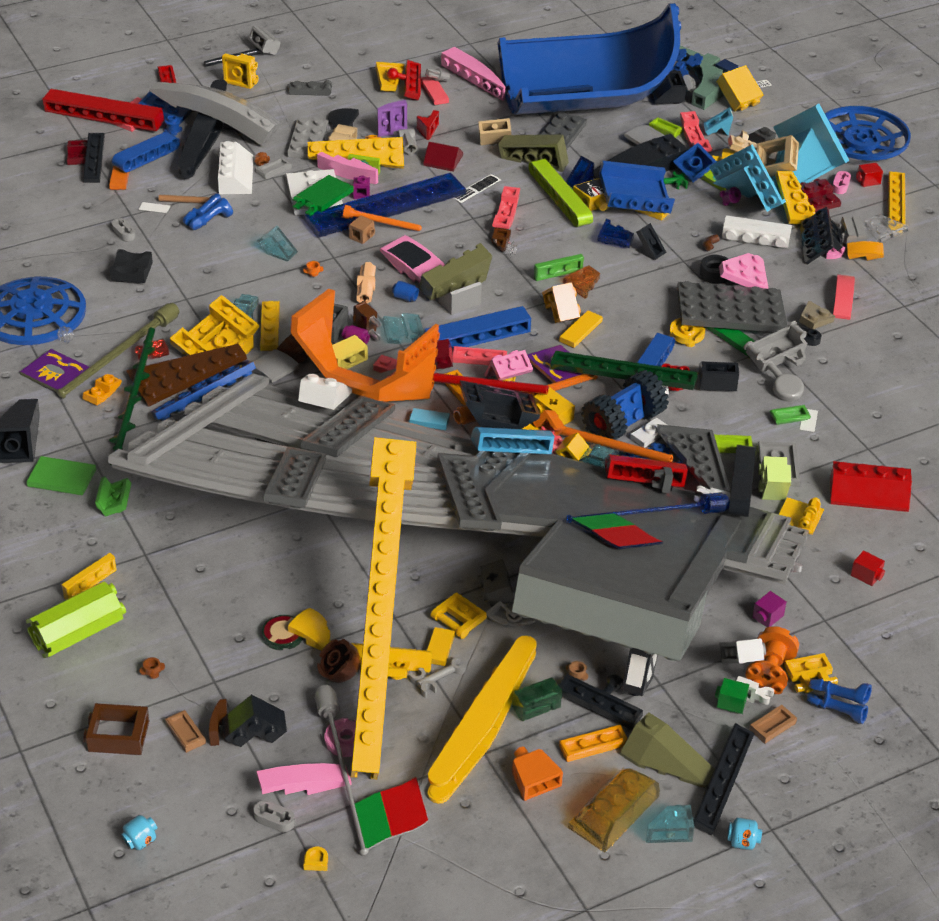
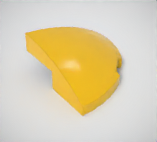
(312, 627)

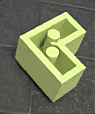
(774, 478)

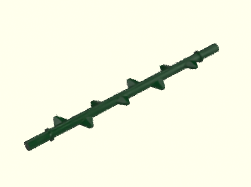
(133, 389)

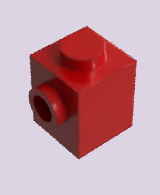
(869, 174)
(868, 568)

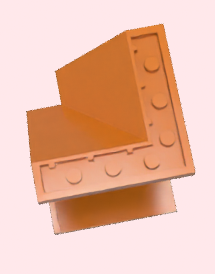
(414, 366)

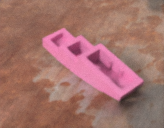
(347, 168)
(301, 777)

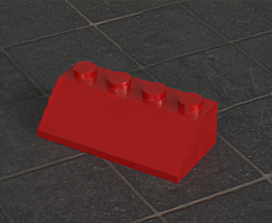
(870, 486)

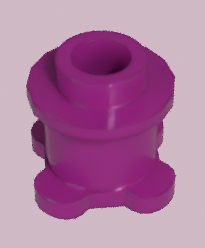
(732, 195)

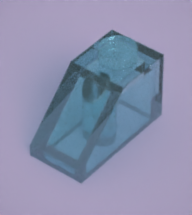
(277, 244)
(672, 825)

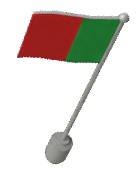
(385, 812)

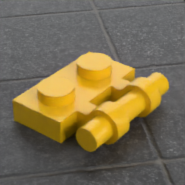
(809, 667)

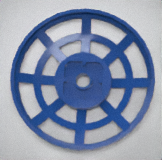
(866, 138)
(22, 307)

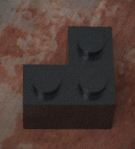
(251, 719)

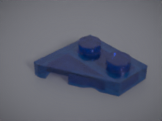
(615, 235)

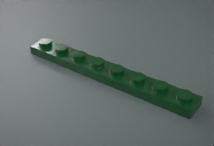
(621, 369)

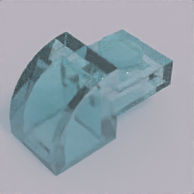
(247, 304)

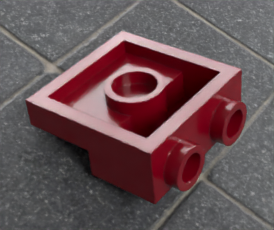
(820, 194)

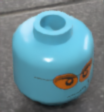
(139, 832)
(744, 833)

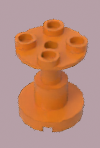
(779, 648)

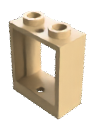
(785, 143)

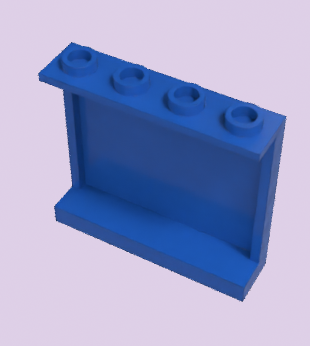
(635, 187)

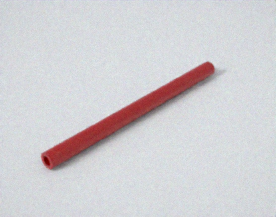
(516, 386)

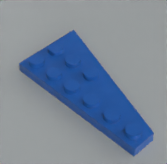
(226, 378)

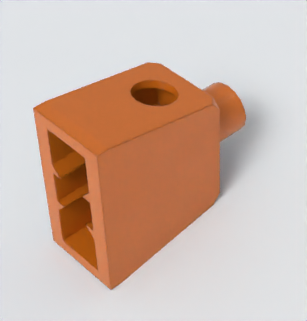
(535, 773)

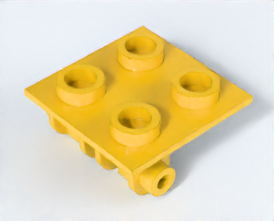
(803, 514)

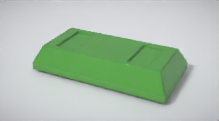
(790, 414)

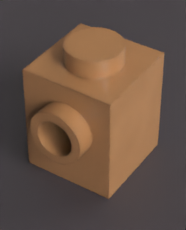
(361, 229)

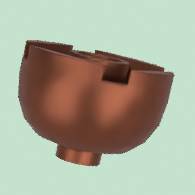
(339, 661)

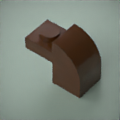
(292, 348)

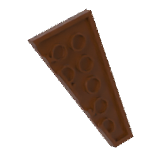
(183, 372)

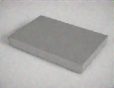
(779, 449)

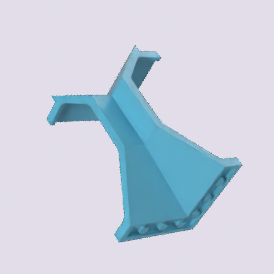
(817, 155)

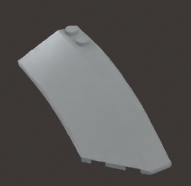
(221, 106)

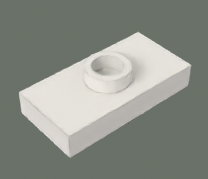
(647, 434)

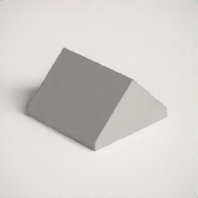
(462, 298)

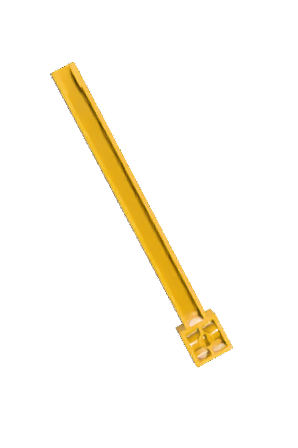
(392, 474)

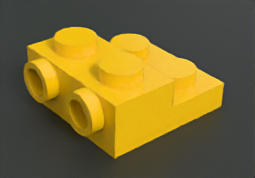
(240, 70)

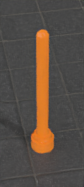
(350, 213)

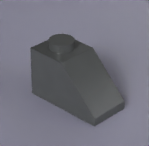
(762, 135)

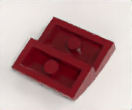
(76, 152)

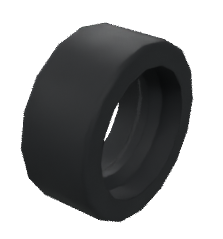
(709, 275)

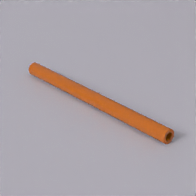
(619, 445)

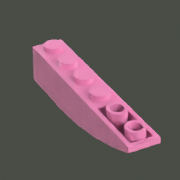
(473, 71)

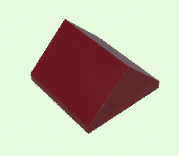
(442, 156)

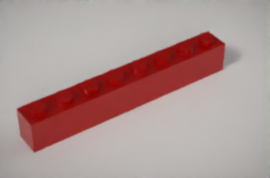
(103, 109)

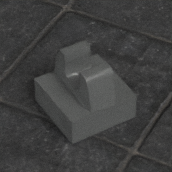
(665, 480)

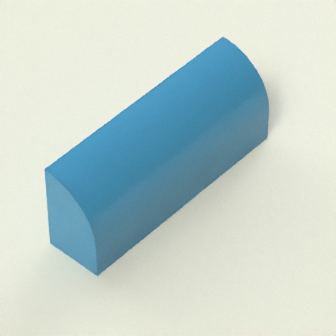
(513, 440)

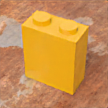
(740, 88)

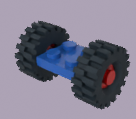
(640, 399)

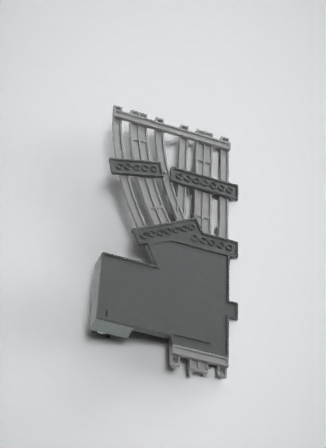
(571, 579)

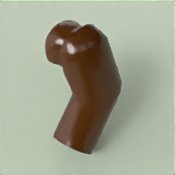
(707, 242)

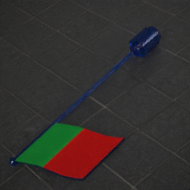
(624, 534)

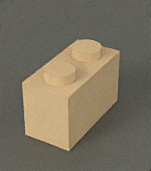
(493, 130)

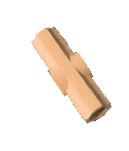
(366, 282)

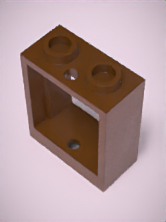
(117, 743)

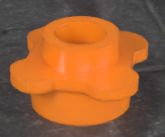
(313, 268)

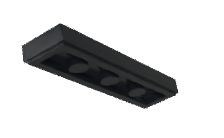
(94, 158)

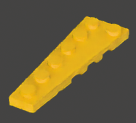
(387, 149)

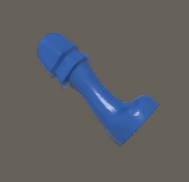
(212, 207)
(860, 695)

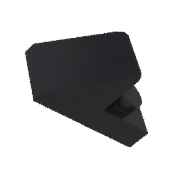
(651, 243)

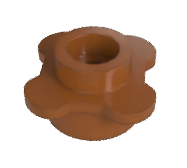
(152, 667)

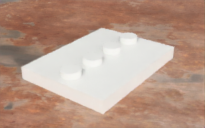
(300, 181)

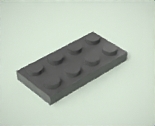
(565, 125)

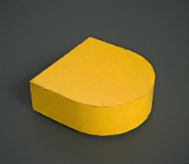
(316, 859)

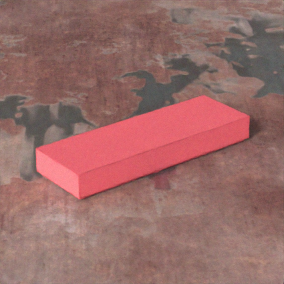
(434, 91)
(475, 355)

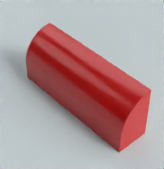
(642, 469)

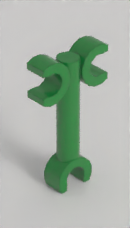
(676, 179)

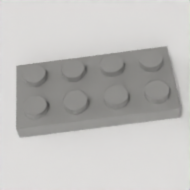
(306, 131)

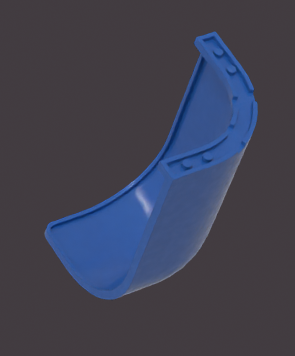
(616, 64)

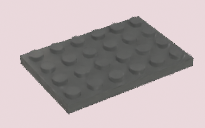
(731, 306)

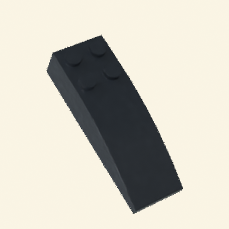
(655, 152)

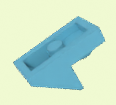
(721, 120)

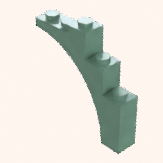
(708, 74)

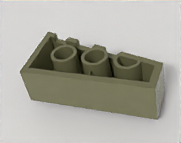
(535, 147)
(457, 273)

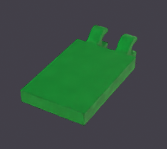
(322, 194)

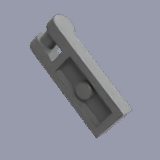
(311, 88)

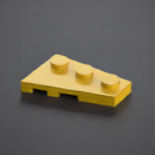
(385, 83)

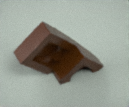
(501, 237)
(216, 719)

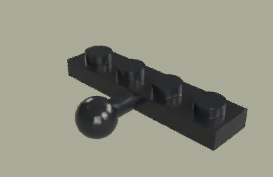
(602, 701)

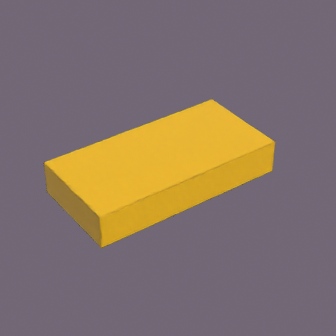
(441, 645)

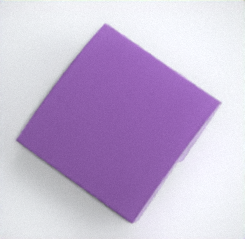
(392, 117)

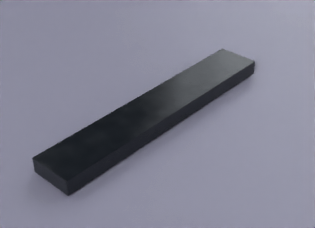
(723, 779)

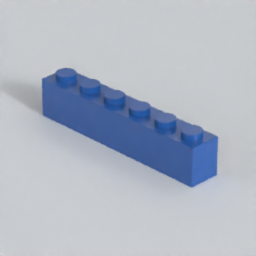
(486, 327)

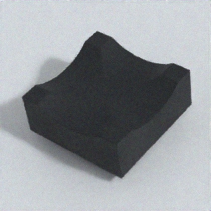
(131, 266)

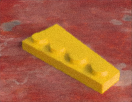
(796, 205)

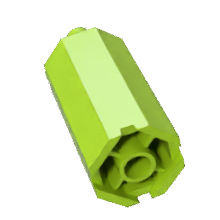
(75, 619)

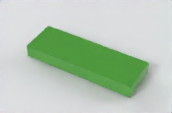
(558, 267)

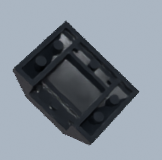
(498, 406)

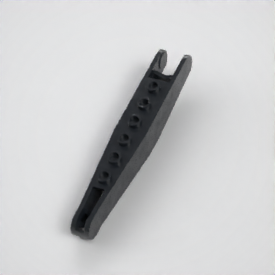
(200, 139)

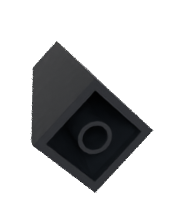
(19, 432)

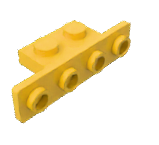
(404, 660)

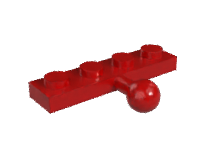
(411, 77)

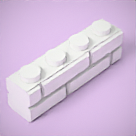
(756, 231)

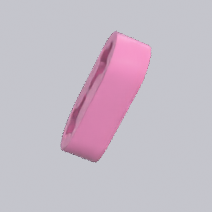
(841, 182)

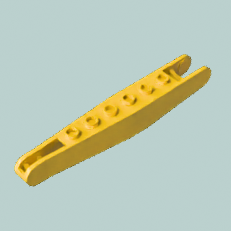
(480, 722)

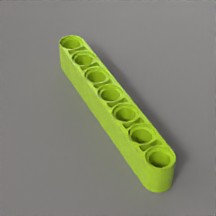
(560, 192)

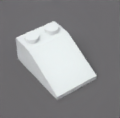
(322, 391)

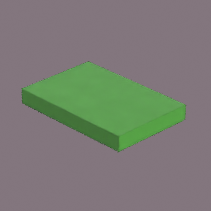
(61, 475)

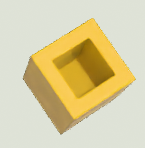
(572, 447)

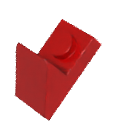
(428, 125)

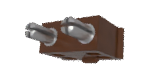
(366, 318)

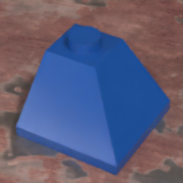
(694, 162)

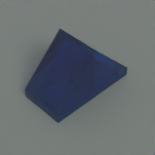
(581, 172)

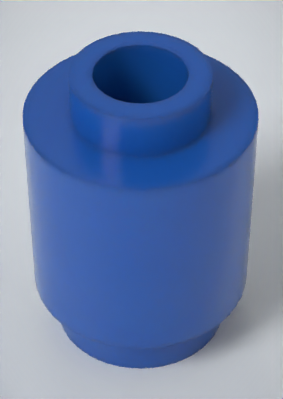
(405, 291)

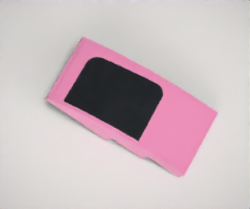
(410, 257)

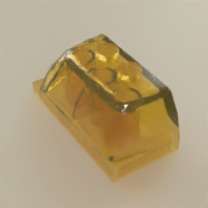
(615, 808)

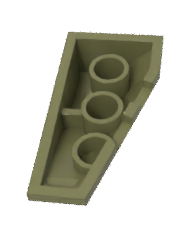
(661, 748)

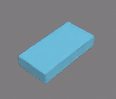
(430, 418)

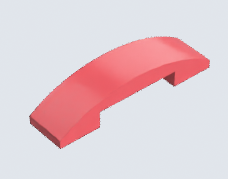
(692, 132)
(507, 208)
(844, 296)

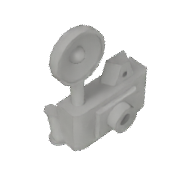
(776, 349)

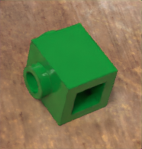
(732, 695)

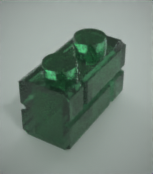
(537, 699)

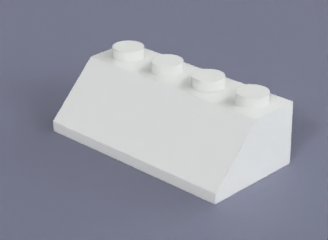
(235, 169)

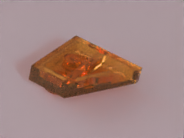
(583, 280)

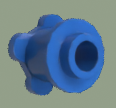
(173, 125)

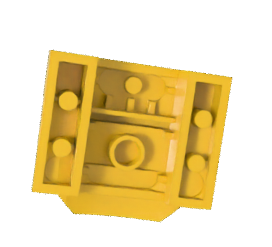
(221, 328)

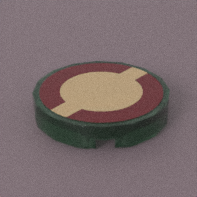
(276, 633)

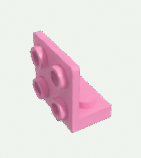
(509, 365)

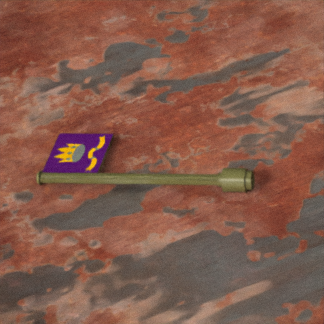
(65, 374)

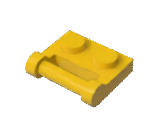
(463, 611)

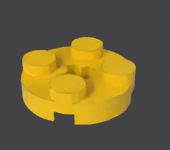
(682, 335)

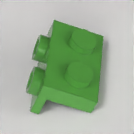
(112, 497)

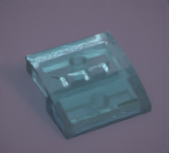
(403, 329)

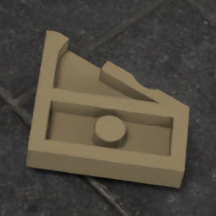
(815, 316)

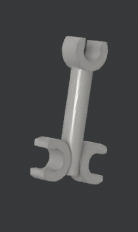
(428, 682)

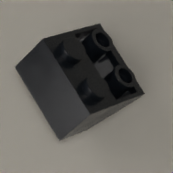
(671, 89)
(718, 376)

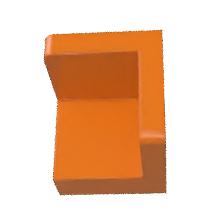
(550, 419)

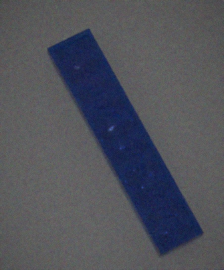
(388, 203)

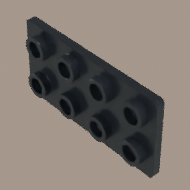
(819, 235)

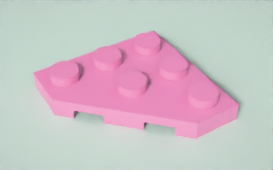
(745, 270)

